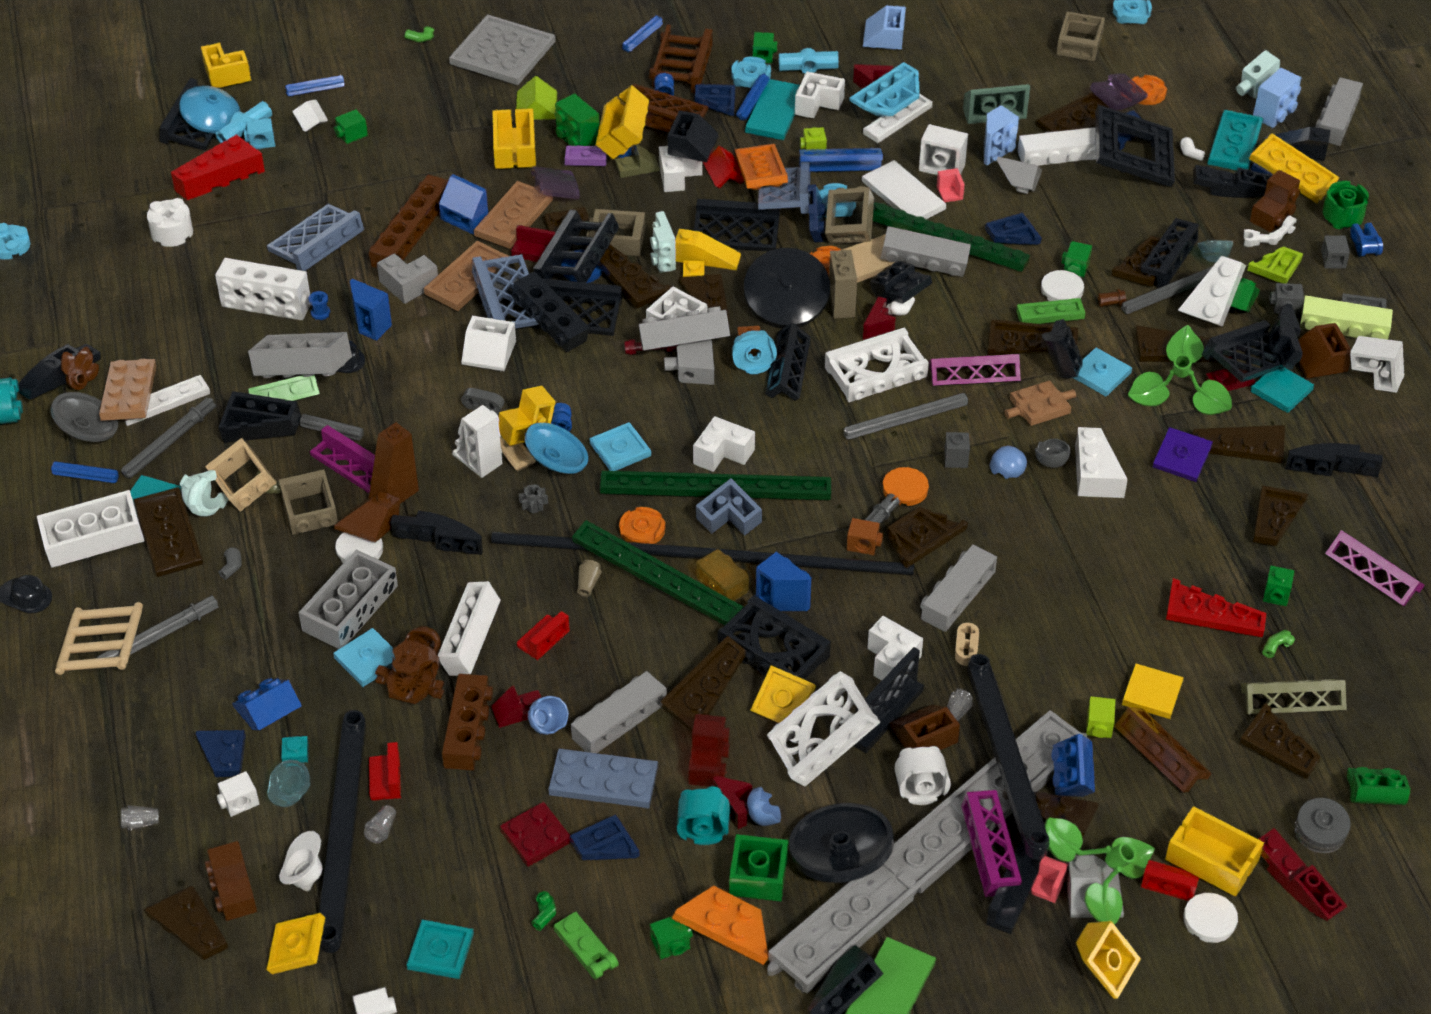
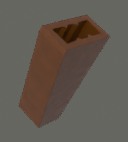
(394, 464)

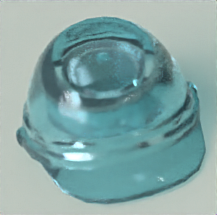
(1214, 249)
(288, 783)

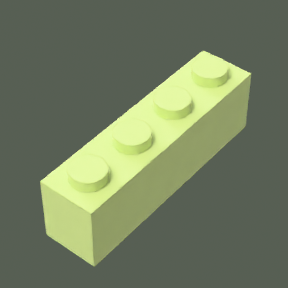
(1351, 318)

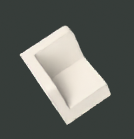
(309, 115)

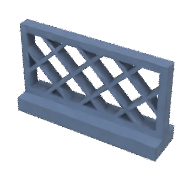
(799, 196)
(319, 244)
(489, 293)

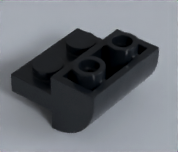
(899, 283)
(1063, 350)

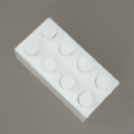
(90, 528)

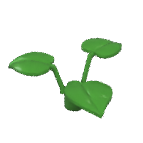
(1183, 351)
(1124, 856)

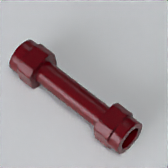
(632, 346)

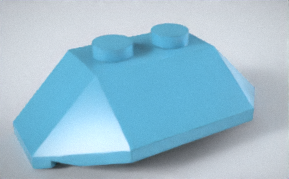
(890, 92)

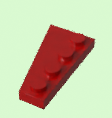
(1200, 609)

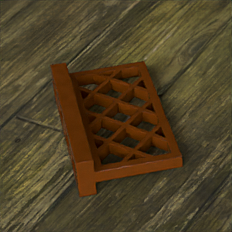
(661, 117)

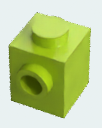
(813, 139)
(1100, 717)

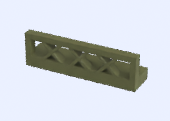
(1295, 686)

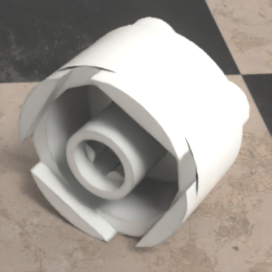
(169, 222)
(922, 775)

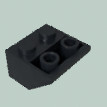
(691, 137)

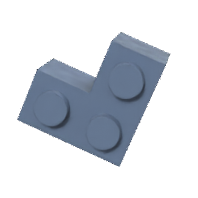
(727, 504)

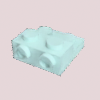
(663, 244)

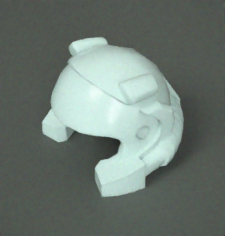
(197, 494)

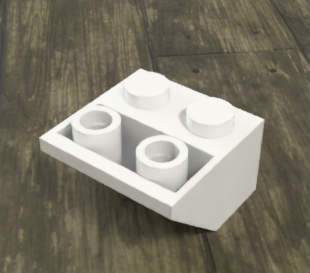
(488, 343)

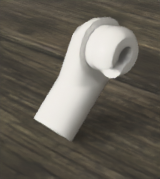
(1189, 149)
(900, 309)

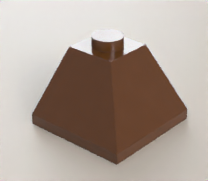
(371, 518)

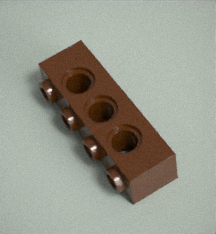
(466, 722)

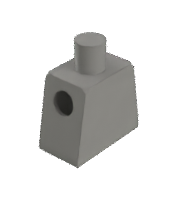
(693, 362)

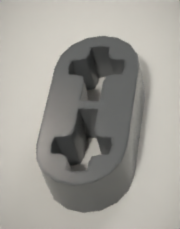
(474, 398)

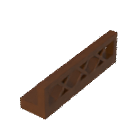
(1161, 748)

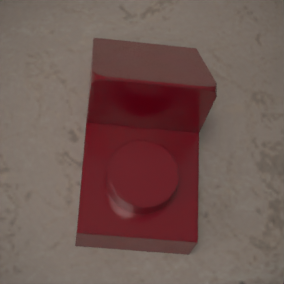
(867, 74)
(878, 320)
(1228, 380)
(513, 707)
(737, 794)

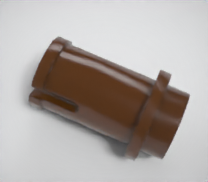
(1112, 298)

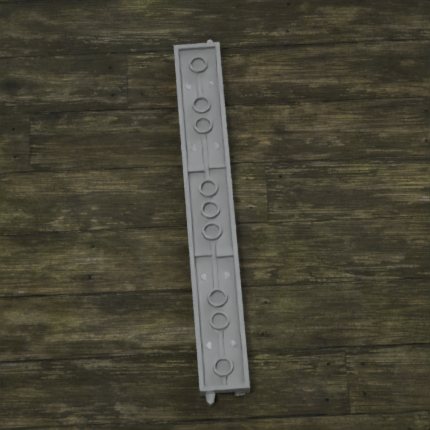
(913, 866)

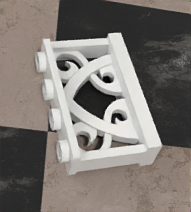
(870, 382)
(840, 740)

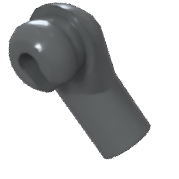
(233, 563)

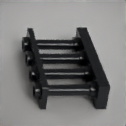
(566, 236)

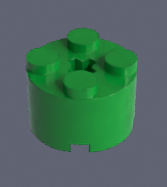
(1345, 204)

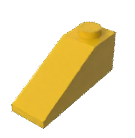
(699, 247)

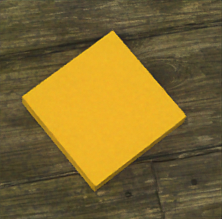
(1152, 691)
(781, 694)
(296, 943)

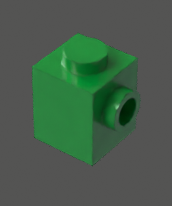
(764, 46)
(350, 126)
(1077, 258)
(1278, 585)
(670, 937)

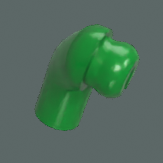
(546, 908)

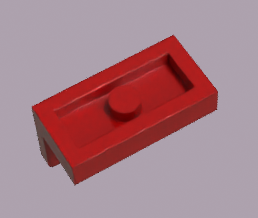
(722, 167)
(544, 635)
(385, 774)
(1169, 880)

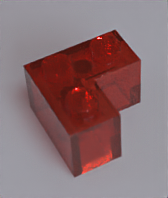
(709, 749)

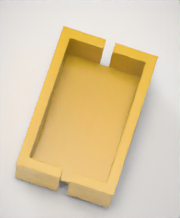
(622, 123)
(516, 144)
(1214, 851)

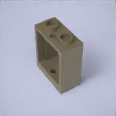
(1080, 47)
(626, 220)
(853, 232)
(842, 283)
(316, 483)

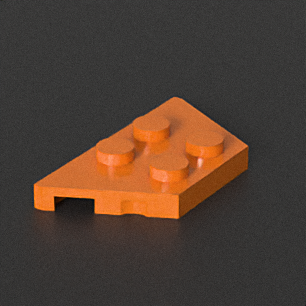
(727, 922)

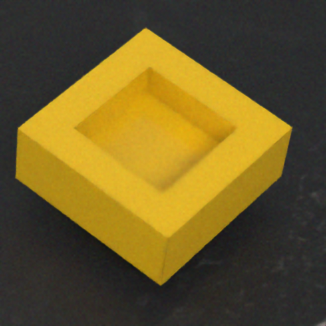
(693, 268)

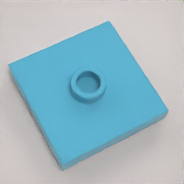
(1102, 372)
(620, 447)
(364, 655)

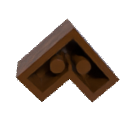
(1277, 202)
(230, 878)

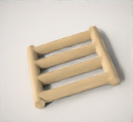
(75, 631)

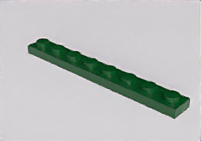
(979, 246)
(656, 573)

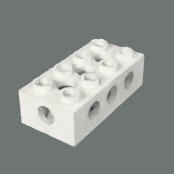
(263, 288)

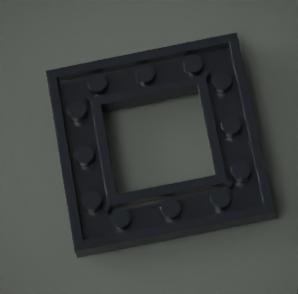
(1111, 121)

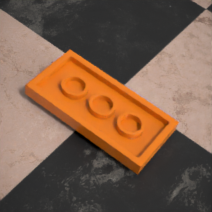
(761, 166)

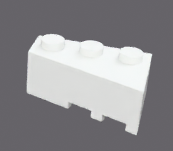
(1215, 292)

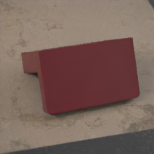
(531, 242)

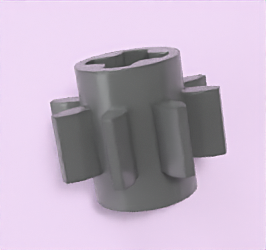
(533, 498)

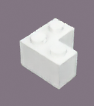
(818, 91)
(675, 170)
(675, 302)
(1382, 358)
(723, 440)
(890, 644)

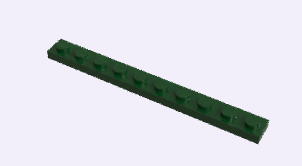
(706, 483)

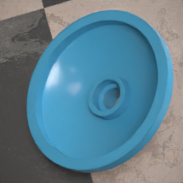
(208, 108)
(556, 448)

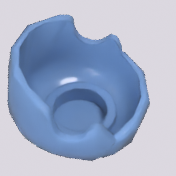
(1008, 462)
(548, 715)
(761, 810)

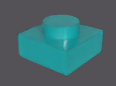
(295, 748)

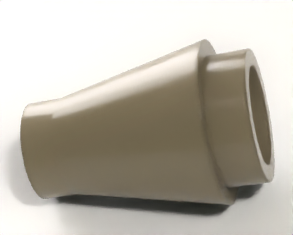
(588, 576)

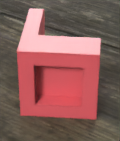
(950, 185)
(1050, 879)

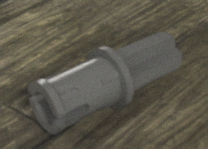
(883, 510)

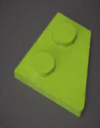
(1277, 265)

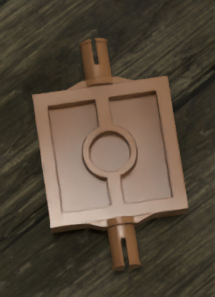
(1040, 403)

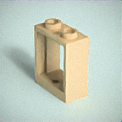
(240, 454)

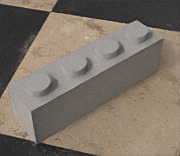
(1340, 109)
(925, 251)
(685, 329)
(958, 587)
(618, 713)

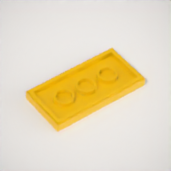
(1278, 155)

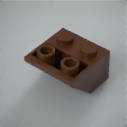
(1324, 351)
(927, 728)

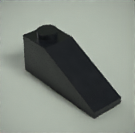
(1309, 141)
(845, 982)

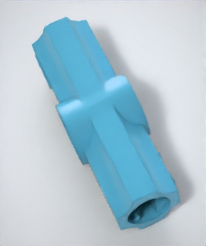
(808, 61)
(239, 121)

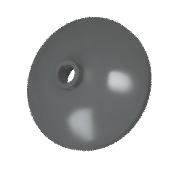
(80, 417)

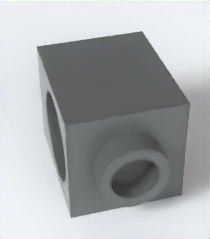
(1335, 251)
(956, 450)

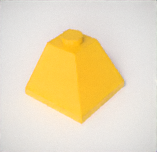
(1108, 955)

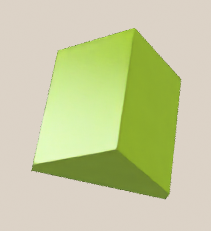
(539, 97)

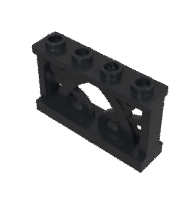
(765, 615)

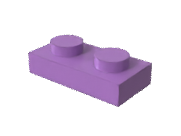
(585, 156)

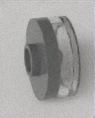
(1322, 825)

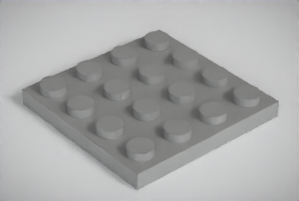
(502, 49)

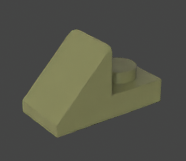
(641, 163)

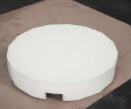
(1062, 285)
(348, 543)
(1210, 917)

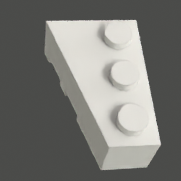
(479, 441)
(1097, 466)

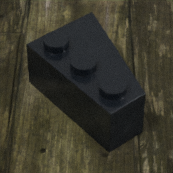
(258, 417)

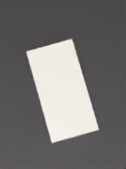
(903, 190)

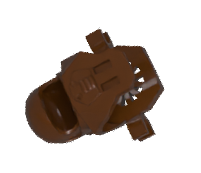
(414, 658)

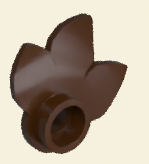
(81, 366)

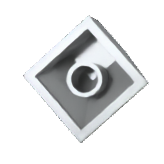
(1020, 174)
(1080, 875)

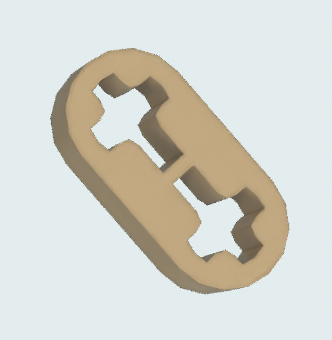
(962, 643)

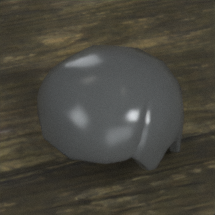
(1052, 453)

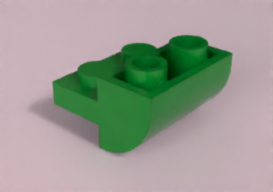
(1378, 786)

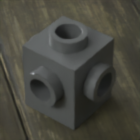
(1287, 294)

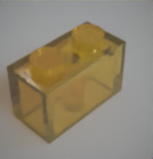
(722, 575)

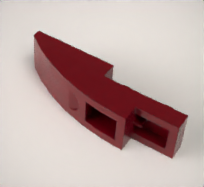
(1297, 879)

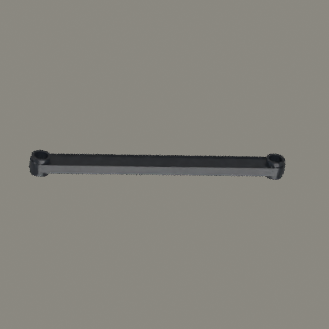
(1008, 758)
(342, 830)

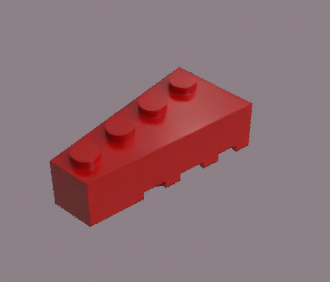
(217, 168)

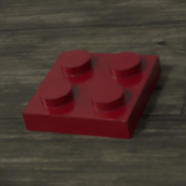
(535, 834)

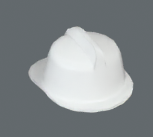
(302, 862)

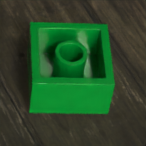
(576, 121)
(758, 867)

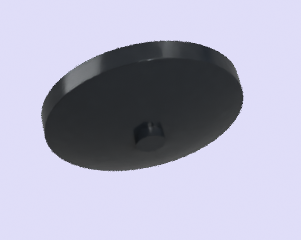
(786, 287)
(841, 842)

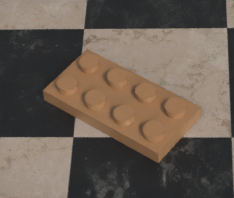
(517, 207)
(456, 283)
(128, 389)

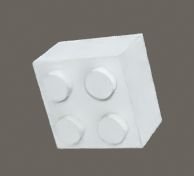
(942, 150)

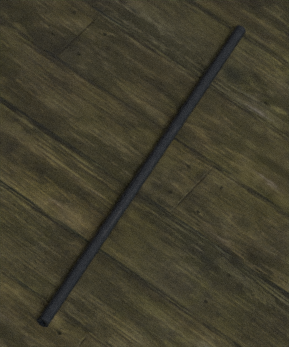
(699, 553)

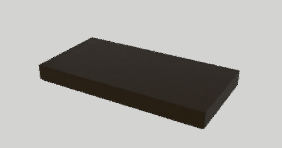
(1073, 116)
(168, 532)

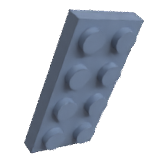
(603, 778)

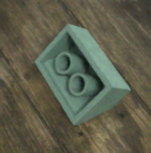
(982, 101)

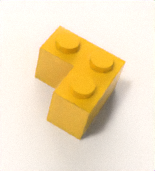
(225, 68)
(534, 407)

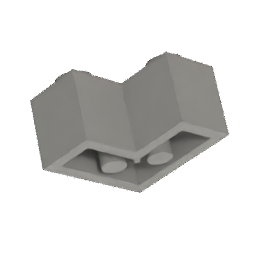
(404, 279)

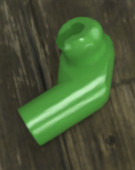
(420, 37)
(1275, 640)

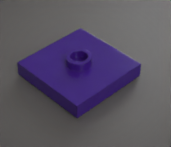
(1182, 454)

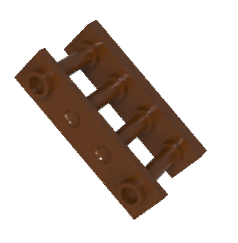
(697, 66)

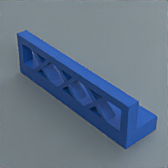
(841, 159)

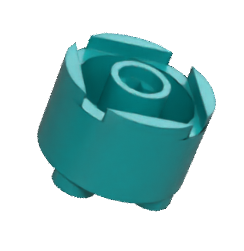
(9, 405)
(703, 815)

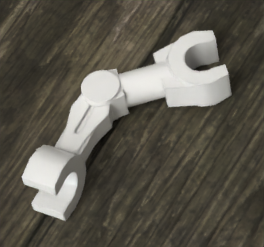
(1254, 238)

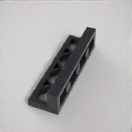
(1177, 251)
(781, 368)
(1010, 900)

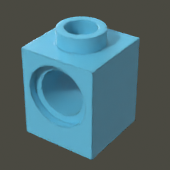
(260, 133)

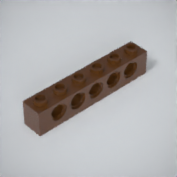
(410, 222)

